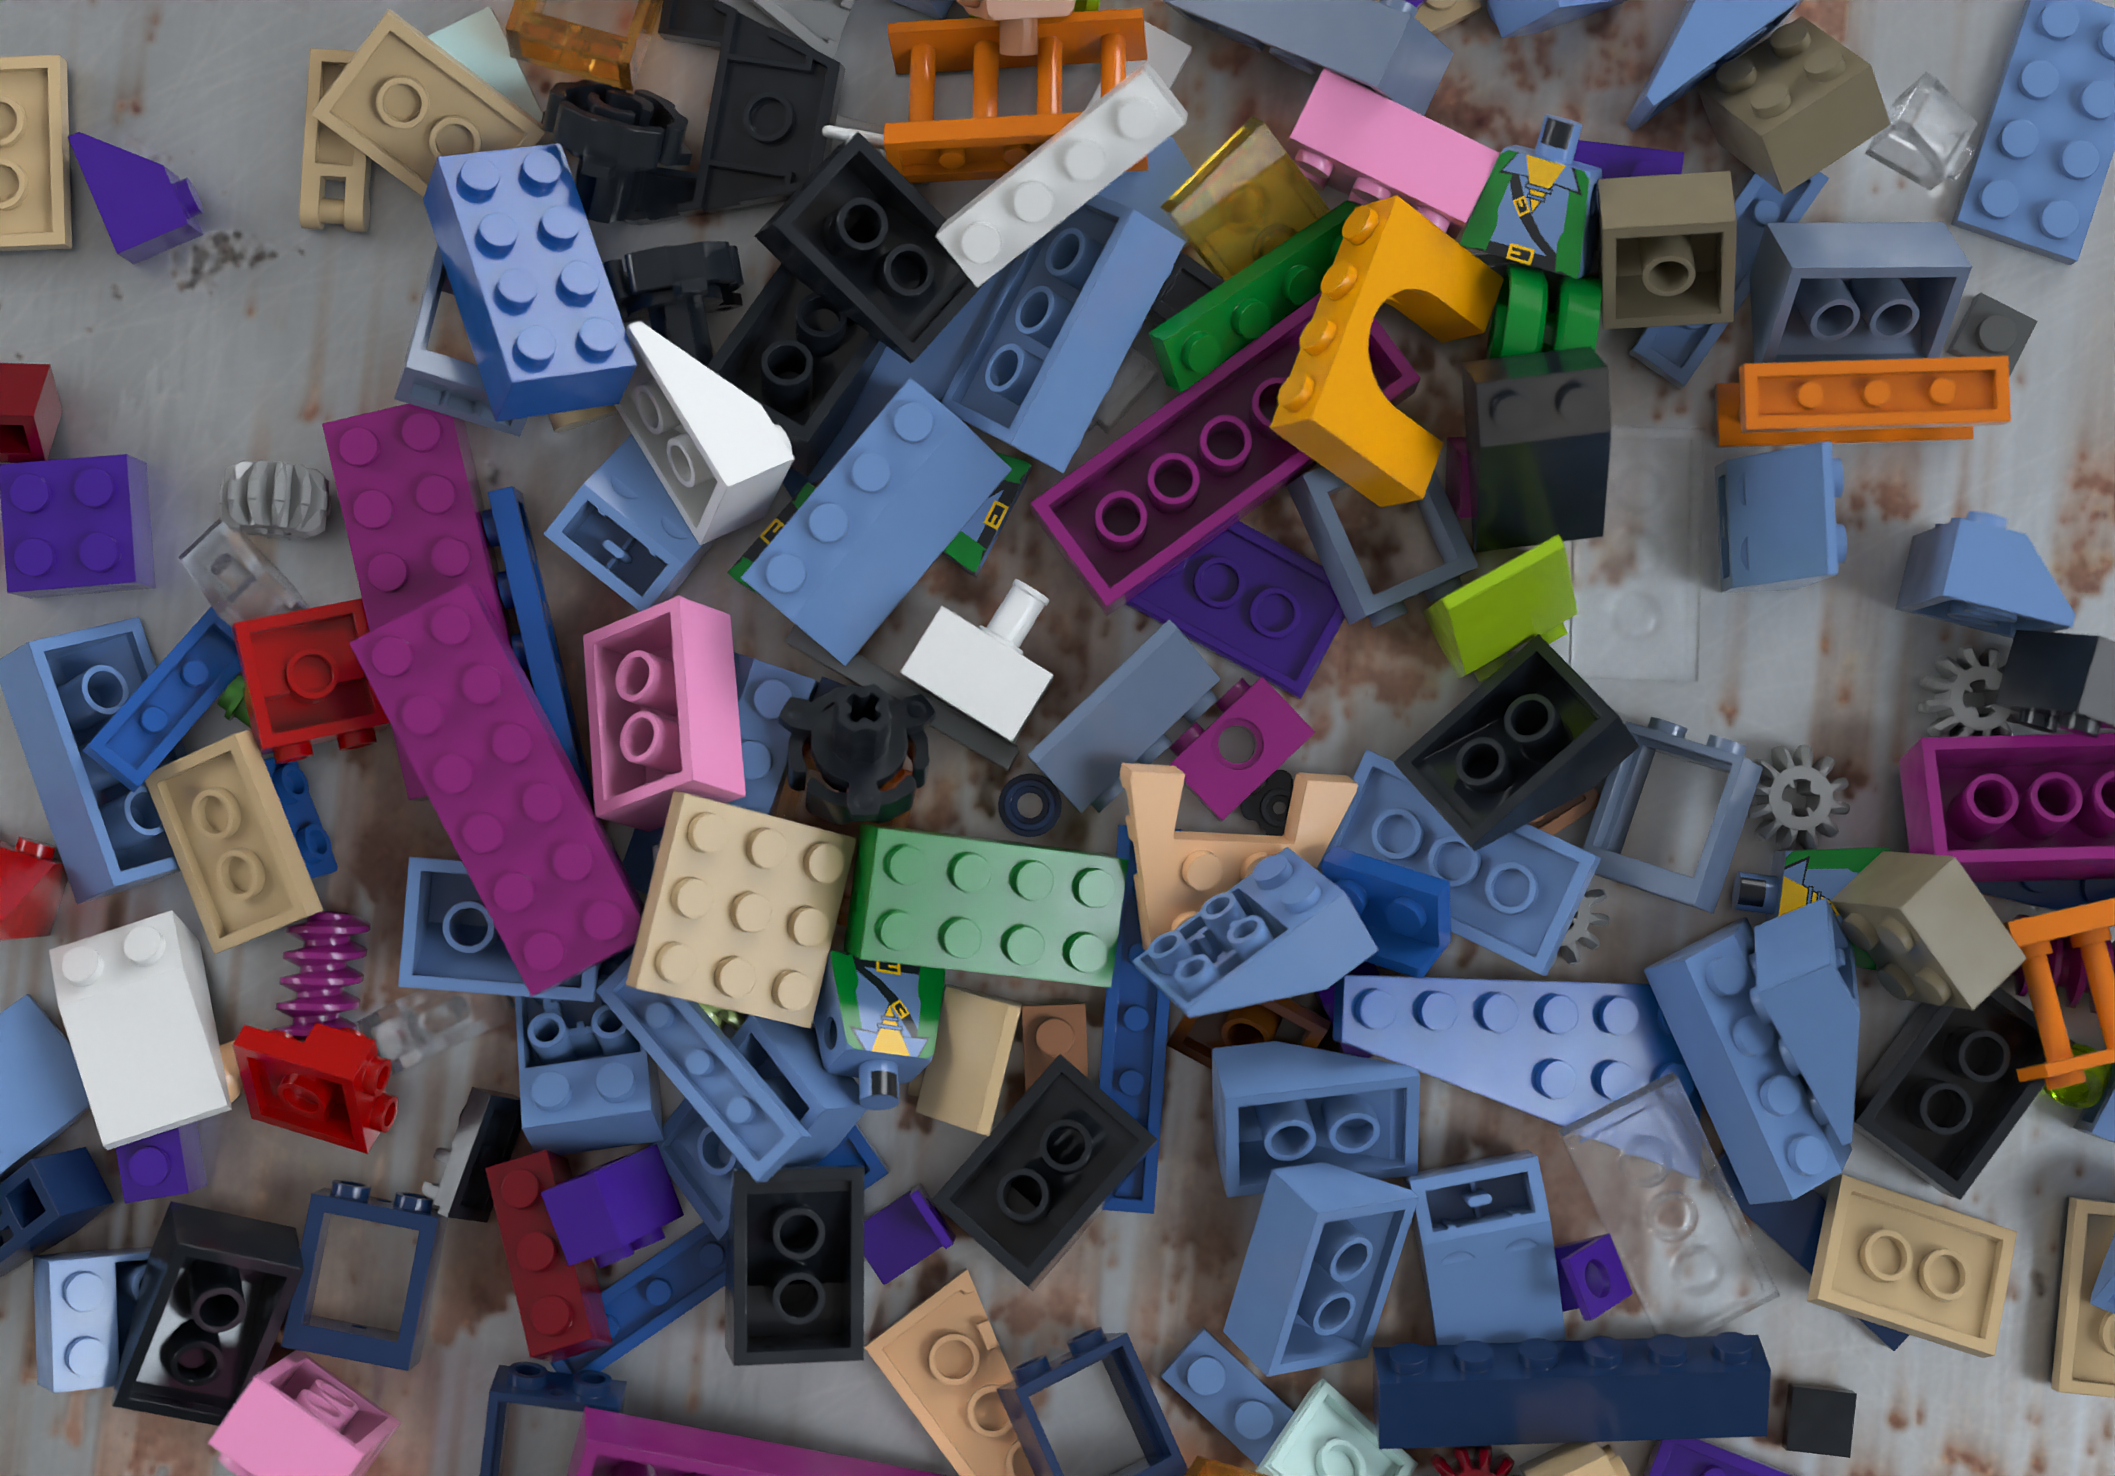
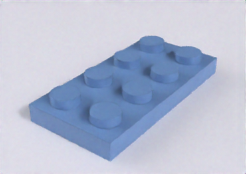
(2046, 132)
(1504, 897)

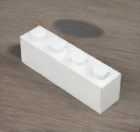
(1062, 174)

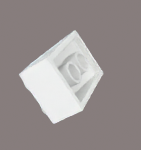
(702, 437)
(141, 1028)

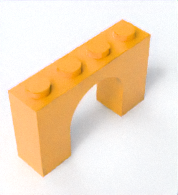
(1331, 397)

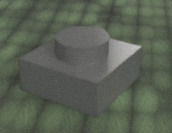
(1992, 331)

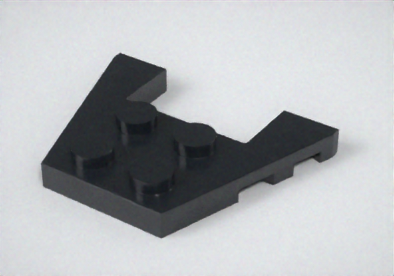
(761, 118)

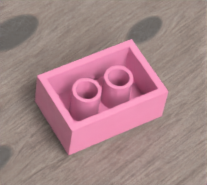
(1386, 150)
(662, 712)
(302, 1424)

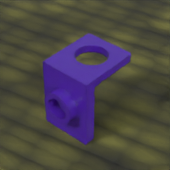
(904, 1234)
(1591, 1276)

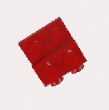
(308, 681)
(319, 1086)

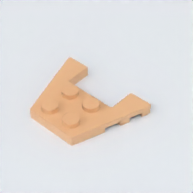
(1188, 868)

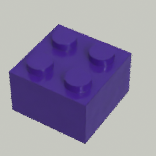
(76, 526)

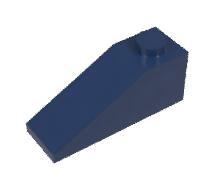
(47, 1204)

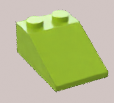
(1505, 610)

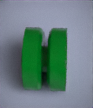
(1524, 324)

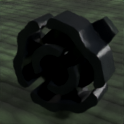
(613, 139)
(676, 290)
(857, 746)

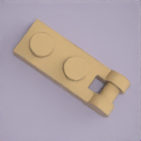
(331, 156)

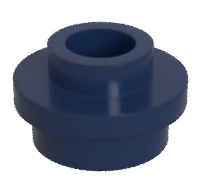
(1029, 784)

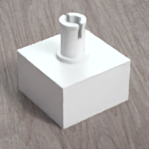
(983, 667)

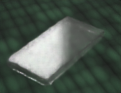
(1643, 578)
(1669, 1210)

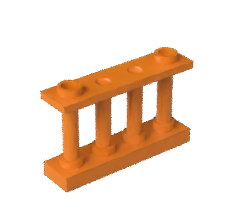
(989, 144)
(1862, 401)
(2089, 931)

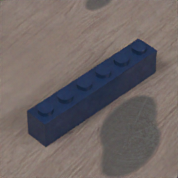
(1570, 1391)

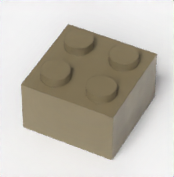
(1793, 104)
(1666, 250)
(1927, 930)

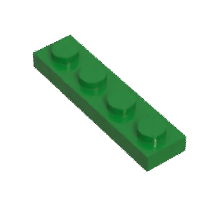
(1248, 302)

